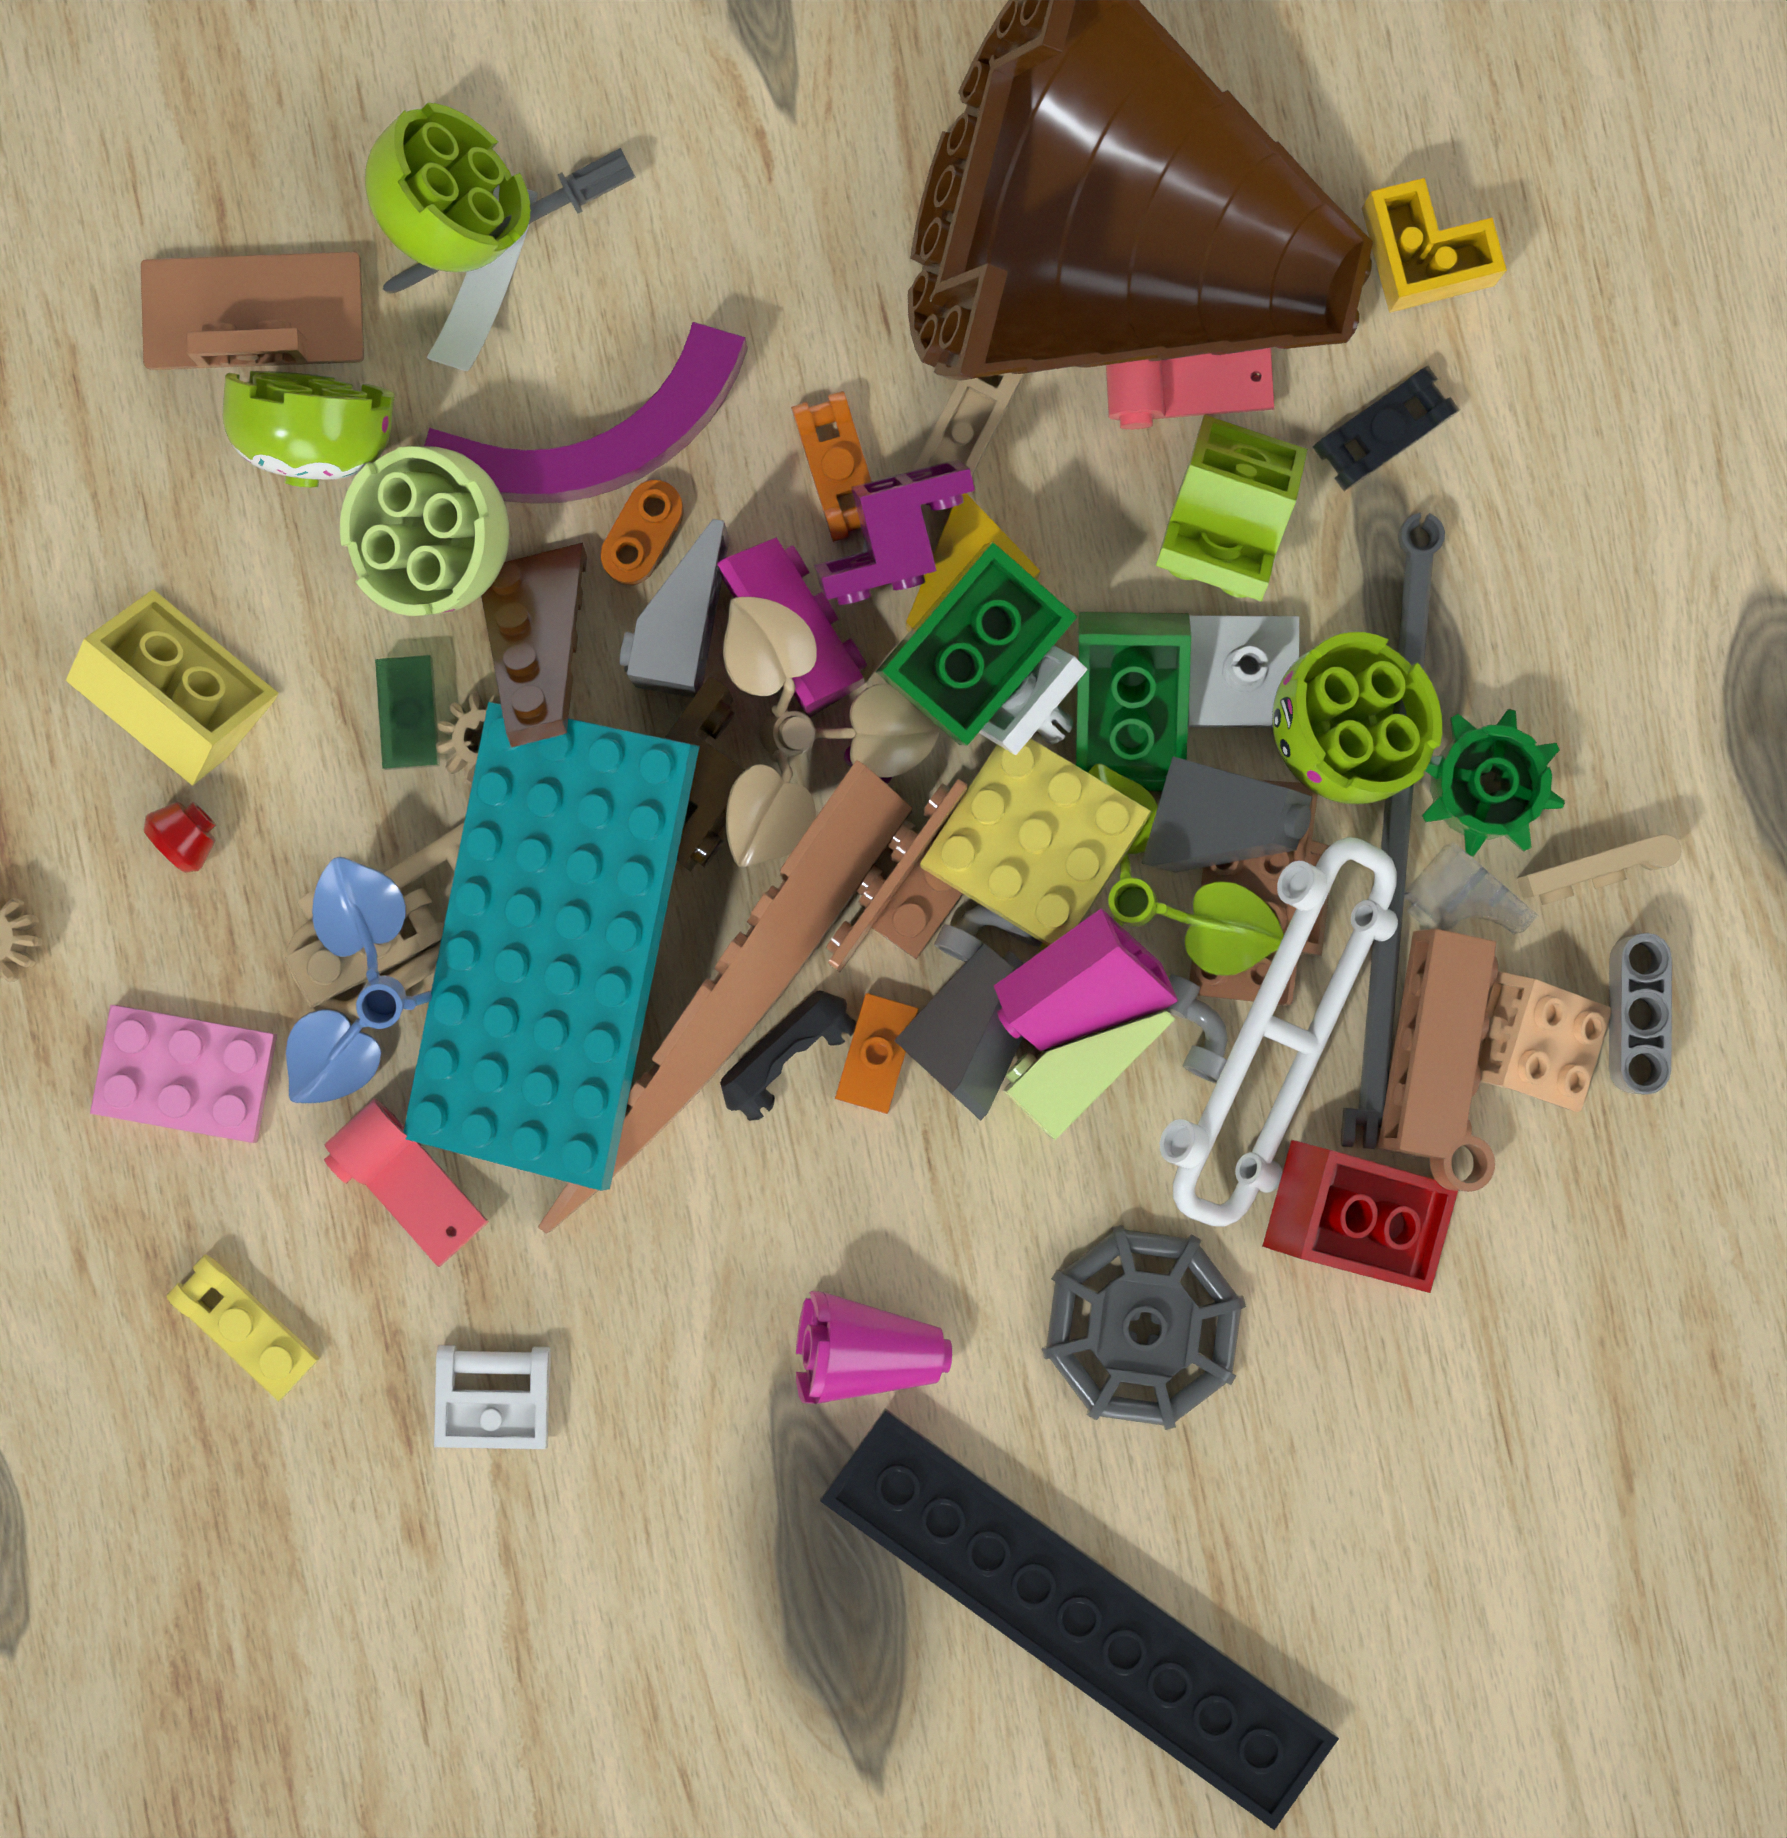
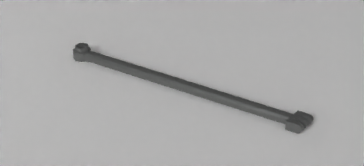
(1396, 844)

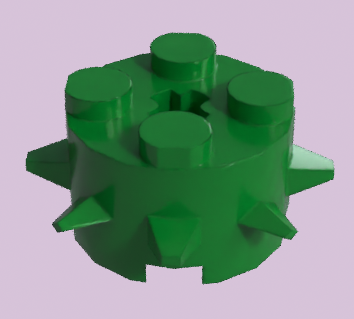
(1518, 767)

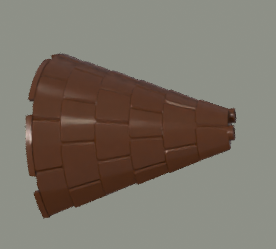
(1117, 210)

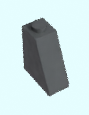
(1222, 818)
(961, 1034)

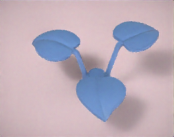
(324, 1051)

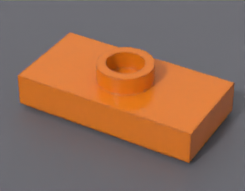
(873, 1054)

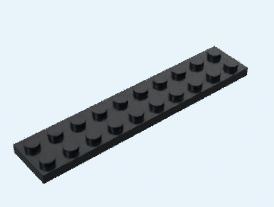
(1079, 1619)

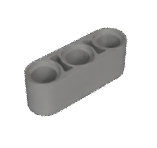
(1654, 989)

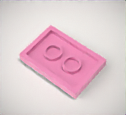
(183, 1073)

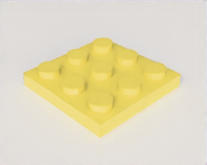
(1035, 840)

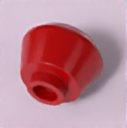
(181, 834)

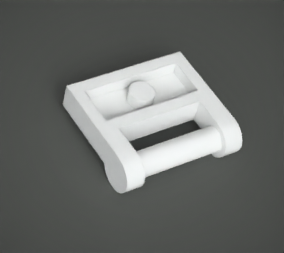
(492, 1416)

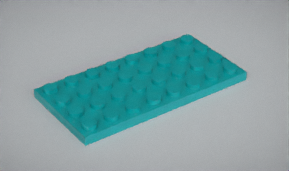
(550, 948)

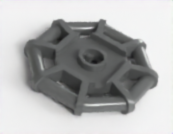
(1165, 1352)

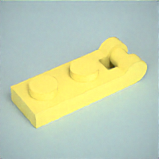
(244, 1328)

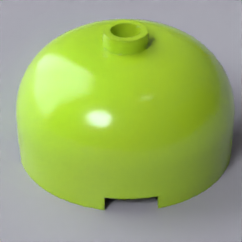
(435, 186)

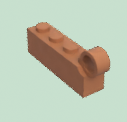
(1438, 1054)

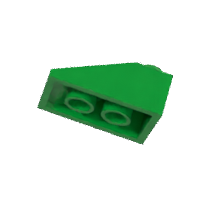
(1133, 693)

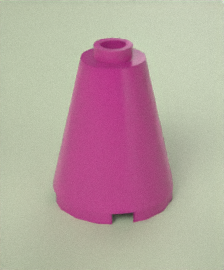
(864, 1350)

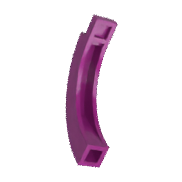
(629, 449)

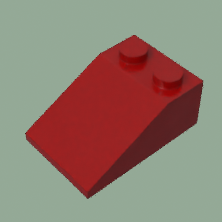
(1360, 1216)

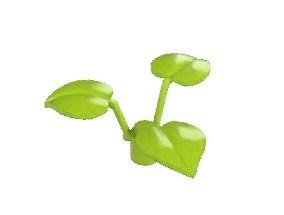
(1229, 922)

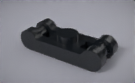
(1386, 428)

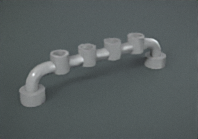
(1203, 1062)

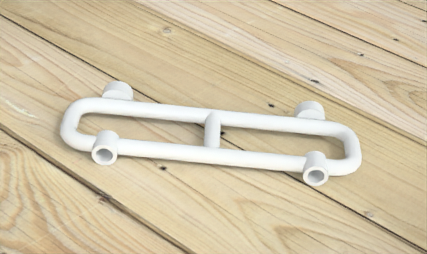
(1306, 890)

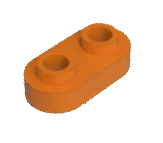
(644, 532)

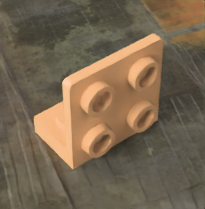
(1541, 1040)

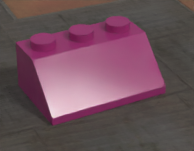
(777, 575)

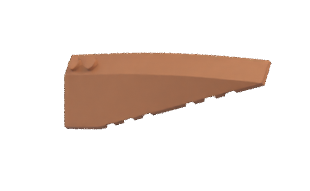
(757, 967)

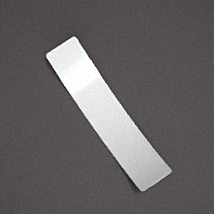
(476, 307)

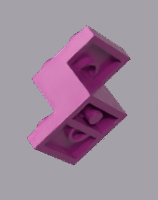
(894, 531)

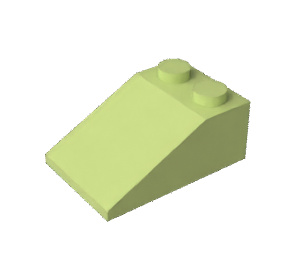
(1072, 1076)

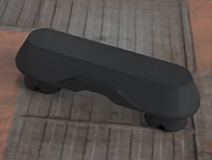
(815, 1017)

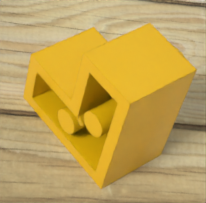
(1417, 259)

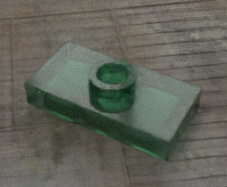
(407, 712)

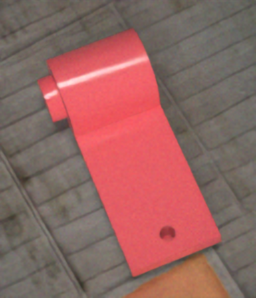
(1189, 387)
(404, 1181)

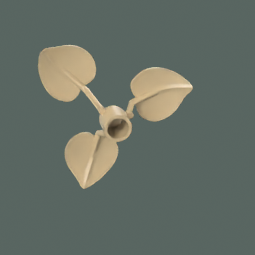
(761, 654)

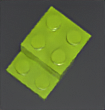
(1232, 508)

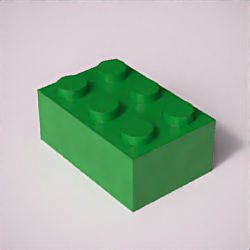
(976, 644)

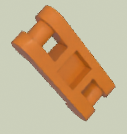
(834, 462)

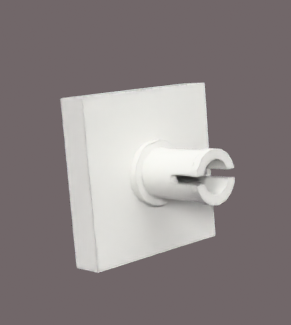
(1238, 668)
(1036, 703)

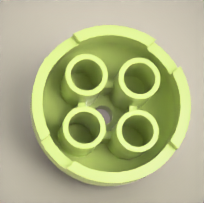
(424, 530)

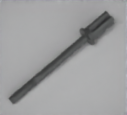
(577, 188)

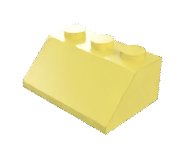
(170, 686)

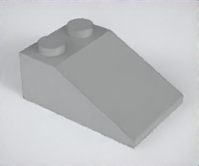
(677, 625)

